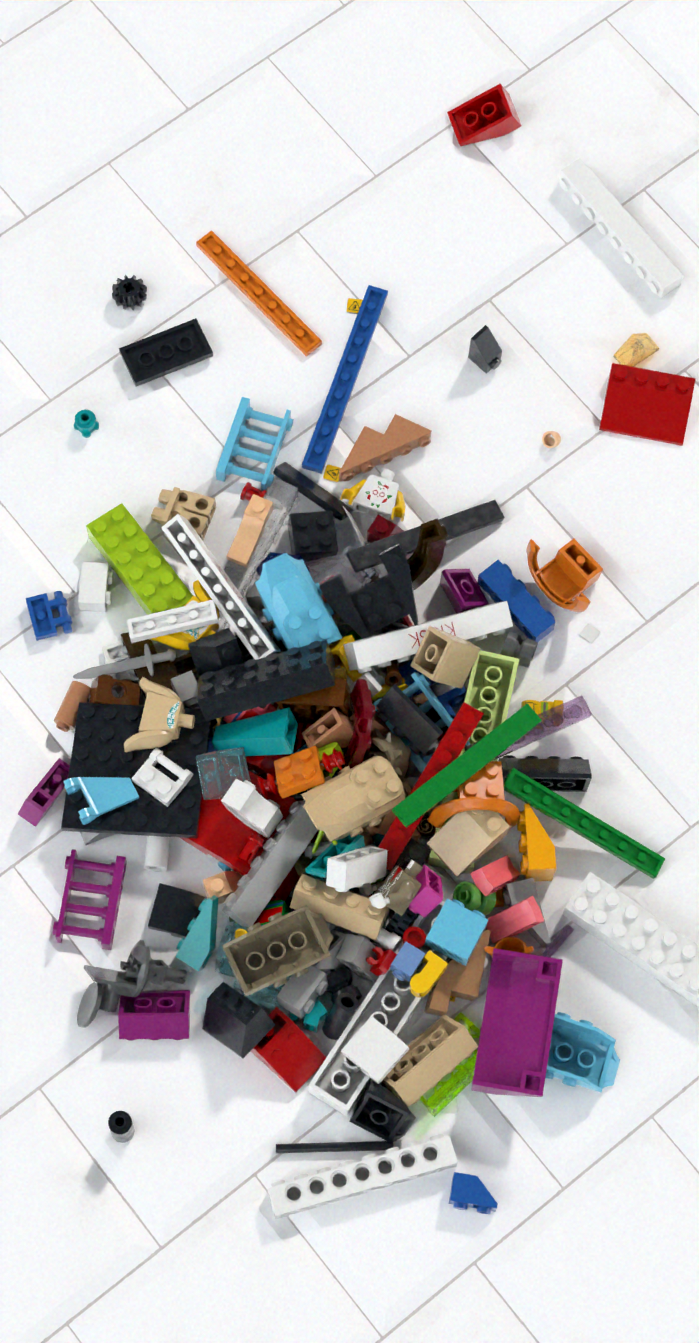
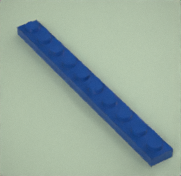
(344, 379)

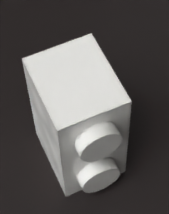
(94, 586)

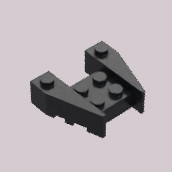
(378, 601)

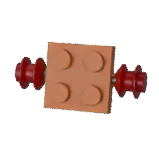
(299, 772)

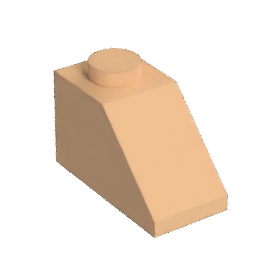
(221, 885)

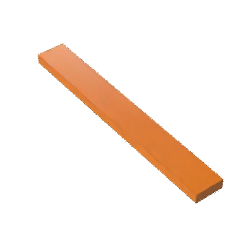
(259, 293)

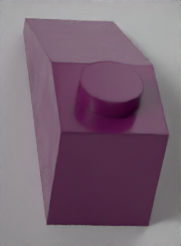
(45, 793)

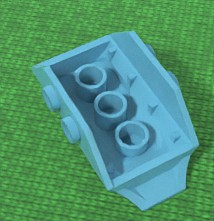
(295, 603)
(581, 1054)

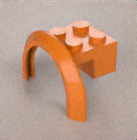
(565, 575)
(479, 792)

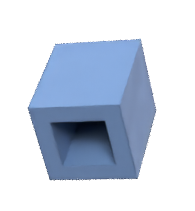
(407, 962)

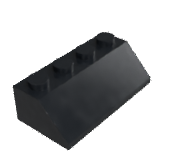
(554, 773)

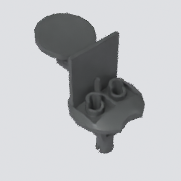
(110, 984)

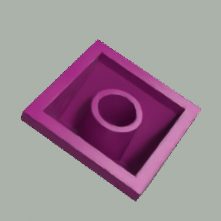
(462, 589)

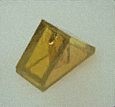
(636, 349)

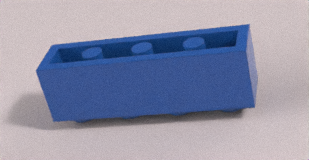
(523, 607)

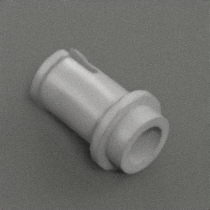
(322, 846)

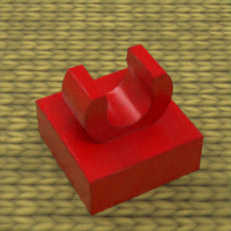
(383, 961)

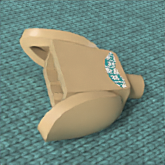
(161, 718)

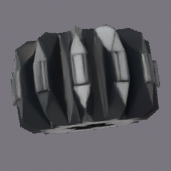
(135, 287)

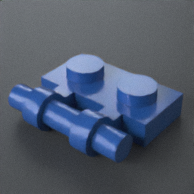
(42, 618)

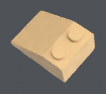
(468, 838)

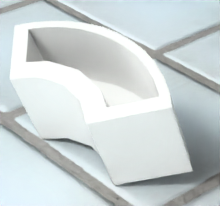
(252, 808)

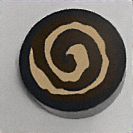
(425, 828)

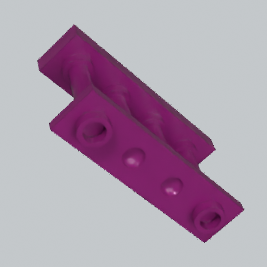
(108, 913)

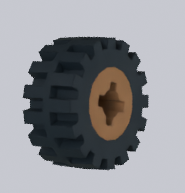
(399, 923)

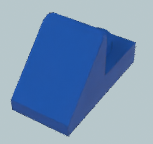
(452, 698)

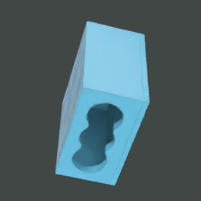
(456, 931)

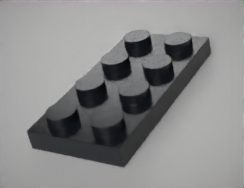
(166, 352)

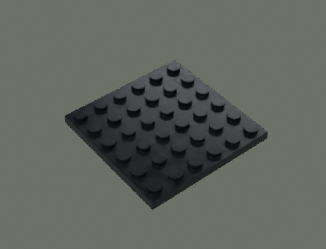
(101, 753)

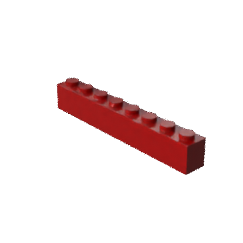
(445, 753)

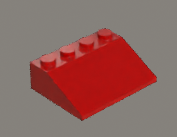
(647, 404)

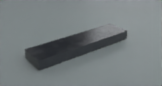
(312, 490)

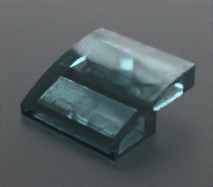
(219, 771)

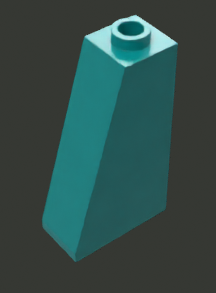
(259, 735)

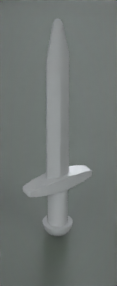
(129, 664)

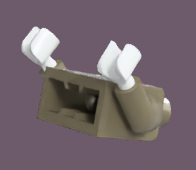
(396, 890)

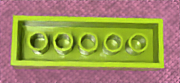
(137, 561)

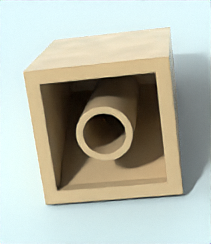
(445, 657)

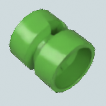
(474, 898)

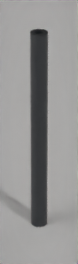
(334, 1147)

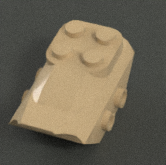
(354, 798)

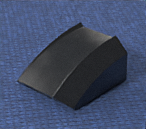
(382, 1113)

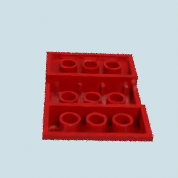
(225, 836)

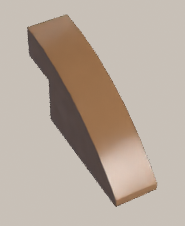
(459, 980)

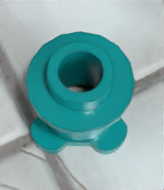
(85, 422)

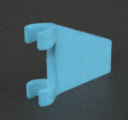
(101, 794)

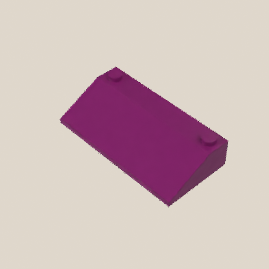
(517, 1024)

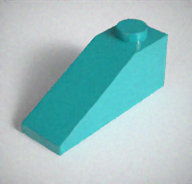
(319, 865)

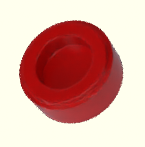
(415, 937)

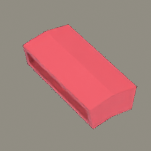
(495, 875)
(515, 919)

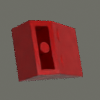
(288, 1052)

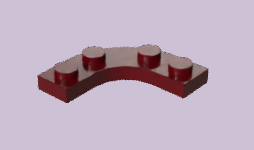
(364, 713)

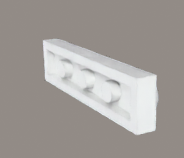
(172, 621)

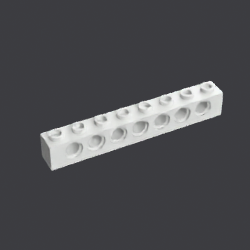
(283, 1206)

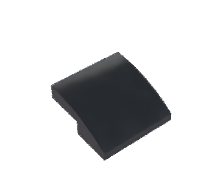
(174, 910)

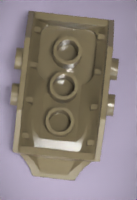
(278, 949)

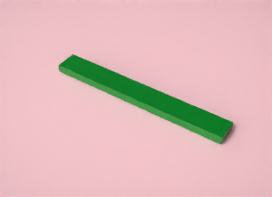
(466, 765)
(583, 823)

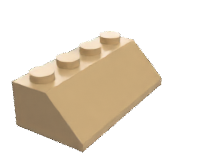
(343, 909)
(429, 1059)

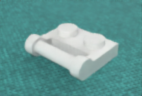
(158, 783)

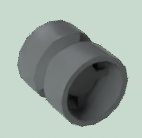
(518, 648)

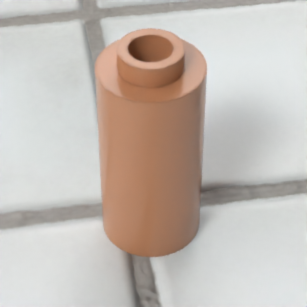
(67, 713)

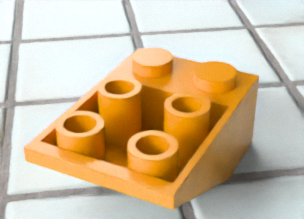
(537, 848)

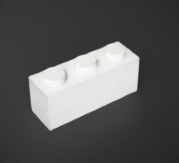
(356, 868)

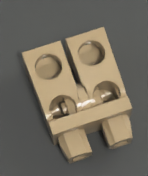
(192, 506)

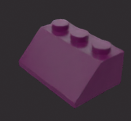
(155, 1015)

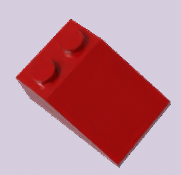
(484, 117)

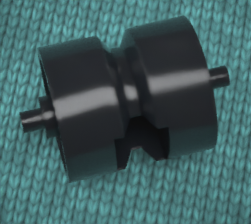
(340, 982)

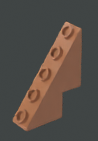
(377, 448)
(337, 728)

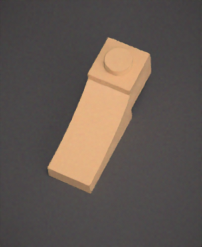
(250, 530)

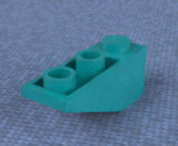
(201, 940)

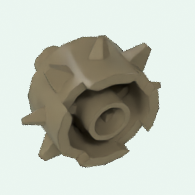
(390, 748)

